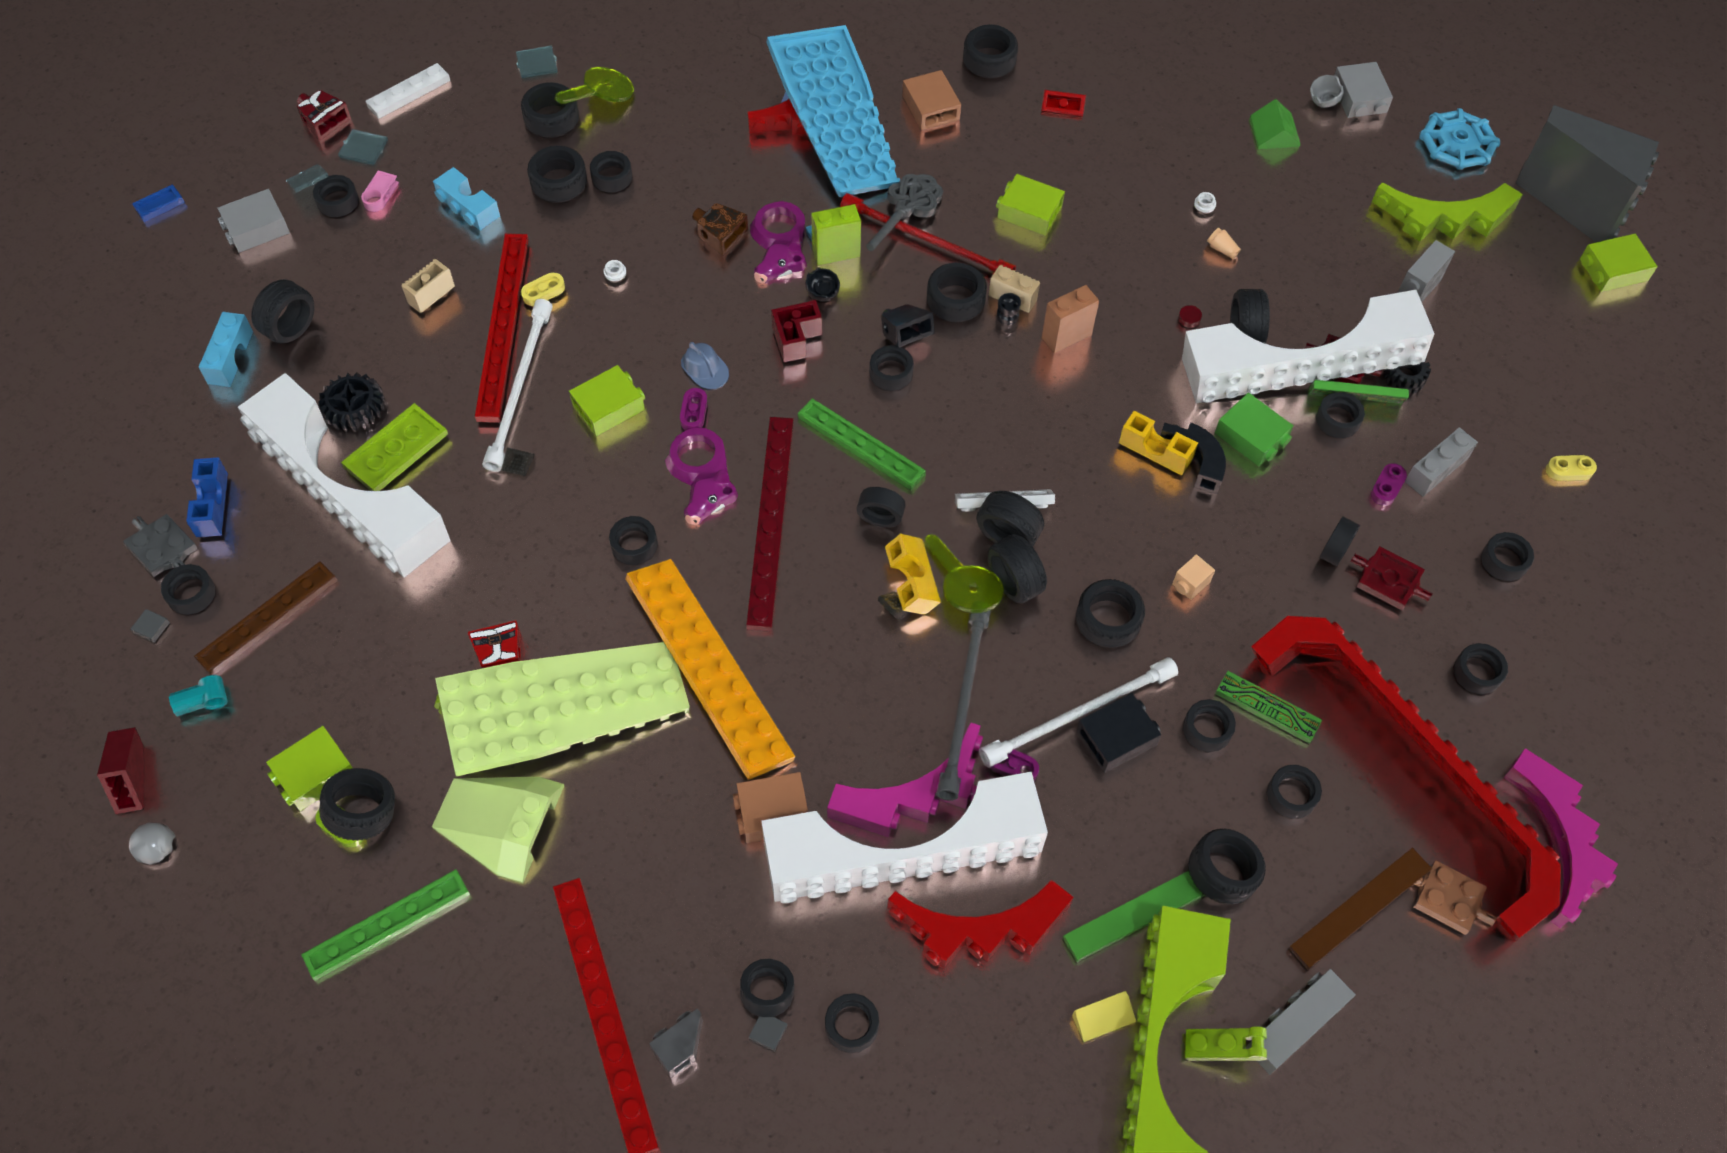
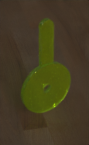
(596, 83)
(961, 578)

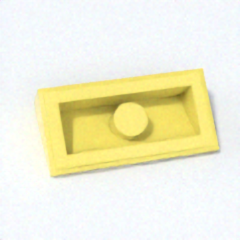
(1104, 1016)

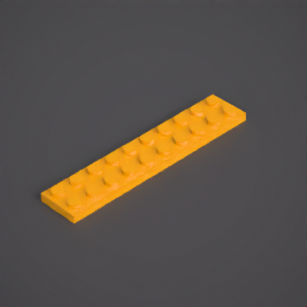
(710, 669)

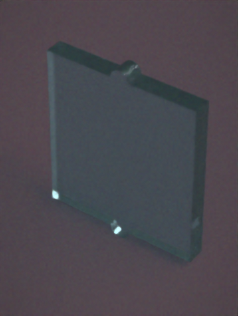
(536, 61)
(363, 147)
(307, 178)

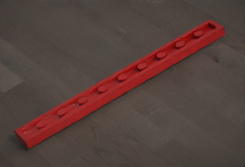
(501, 329)
(605, 1019)

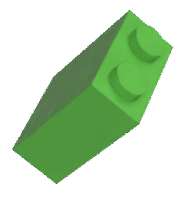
(1254, 429)

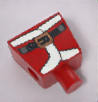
(497, 644)

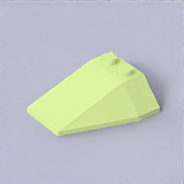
(497, 820)

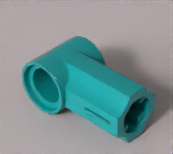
(207, 694)

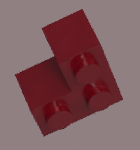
(793, 325)

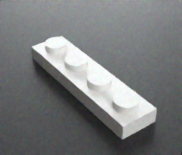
(408, 90)
(970, 501)

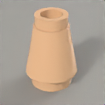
(1223, 243)

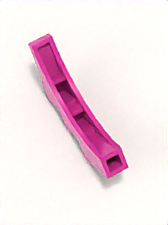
(1555, 797)
(881, 808)

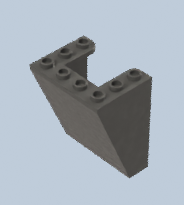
(1588, 171)

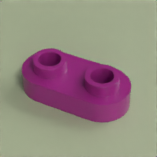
(691, 411)
(1390, 483)
(1015, 763)

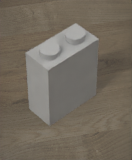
(1363, 90)
(252, 220)
(1428, 270)

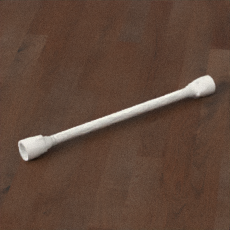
(495, 455)
(997, 751)

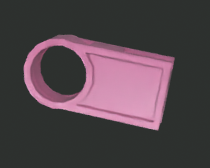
(381, 186)

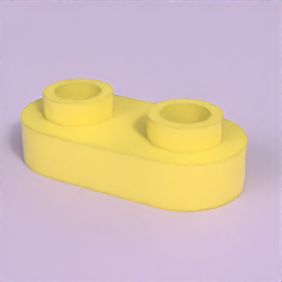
(543, 288)
(1574, 468)

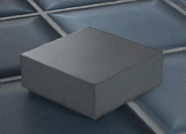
(150, 625)
(768, 1032)

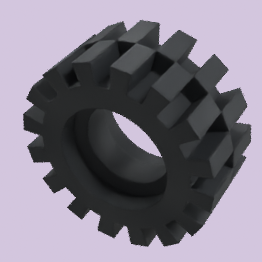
(1404, 381)

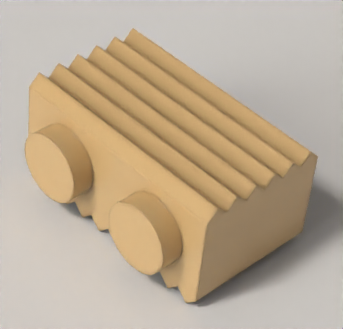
(1009, 281)
(428, 285)

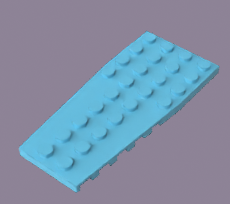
(835, 107)

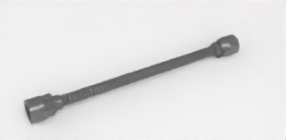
(949, 781)

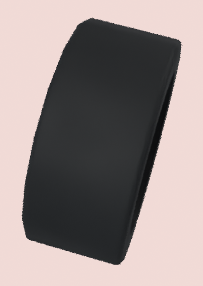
(611, 159)
(336, 208)
(889, 382)
(1344, 401)
(881, 507)
(629, 524)
(1339, 541)
(1518, 545)
(178, 576)
(1487, 653)
(1214, 708)
(1303, 775)
(861, 1002)
(762, 1007)

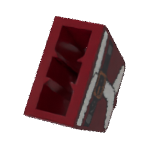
(322, 113)

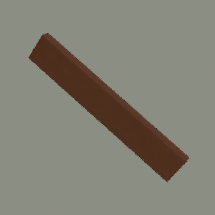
(265, 618)
(1360, 908)

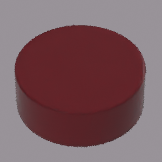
(1190, 316)

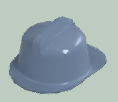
(704, 366)

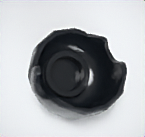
(822, 284)

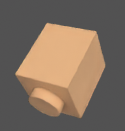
(1193, 577)

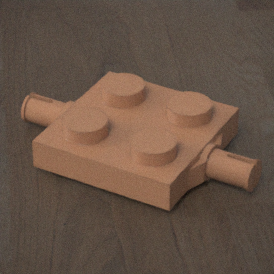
(1452, 898)

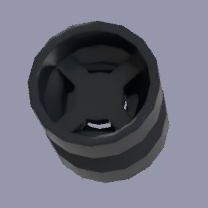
(1008, 309)

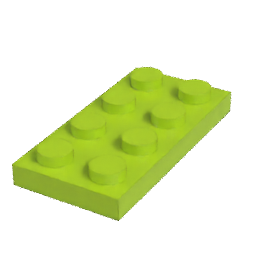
(394, 448)

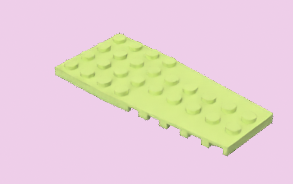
(554, 702)

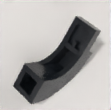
(1208, 455)

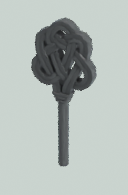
(921, 202)

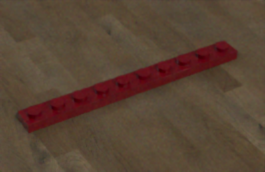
(770, 525)

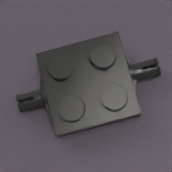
(159, 544)

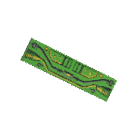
(1360, 391)
(1268, 707)

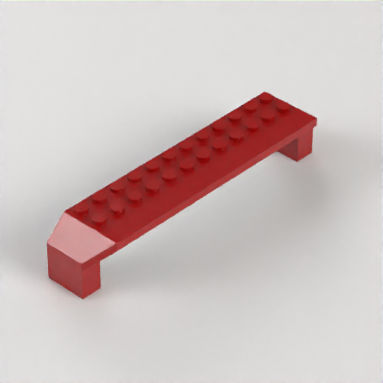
(1326, 640)

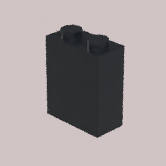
(1119, 732)

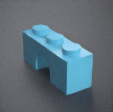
(455, 190)
(218, 361)

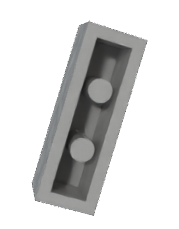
(1441, 462)

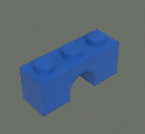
(207, 512)

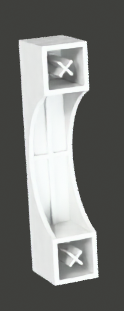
(1230, 364)
(392, 522)
(815, 859)

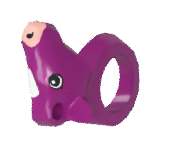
(782, 249)
(709, 482)

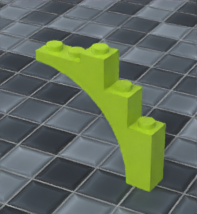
(1451, 218)

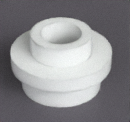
(1205, 202)
(614, 270)

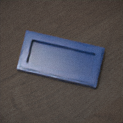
(158, 203)

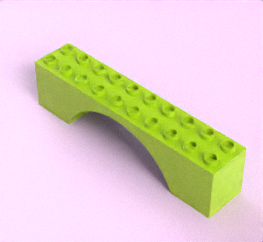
(1182, 961)

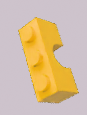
(1142, 438)
(910, 557)

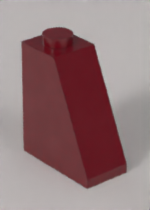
(123, 770)

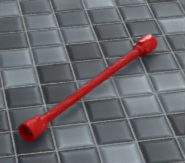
(863, 209)

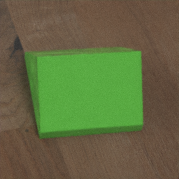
(1274, 127)

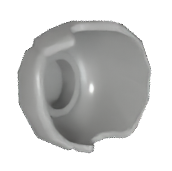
(1326, 91)
(151, 842)

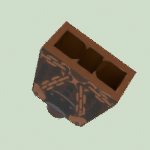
(720, 226)

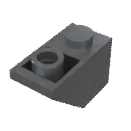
(679, 1044)

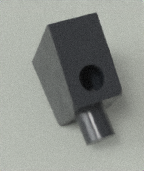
(907, 324)

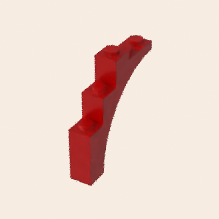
(775, 119)
(985, 934)

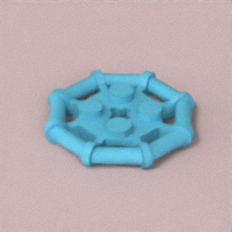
(1454, 125)

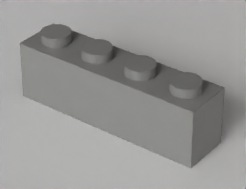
(1303, 1017)

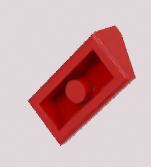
(1063, 103)

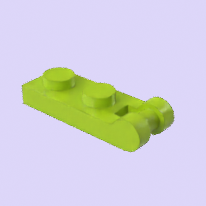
(1225, 1044)

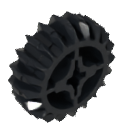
(351, 402)

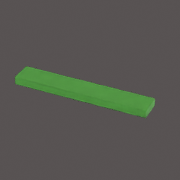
(861, 444)
(1130, 917)
(384, 925)

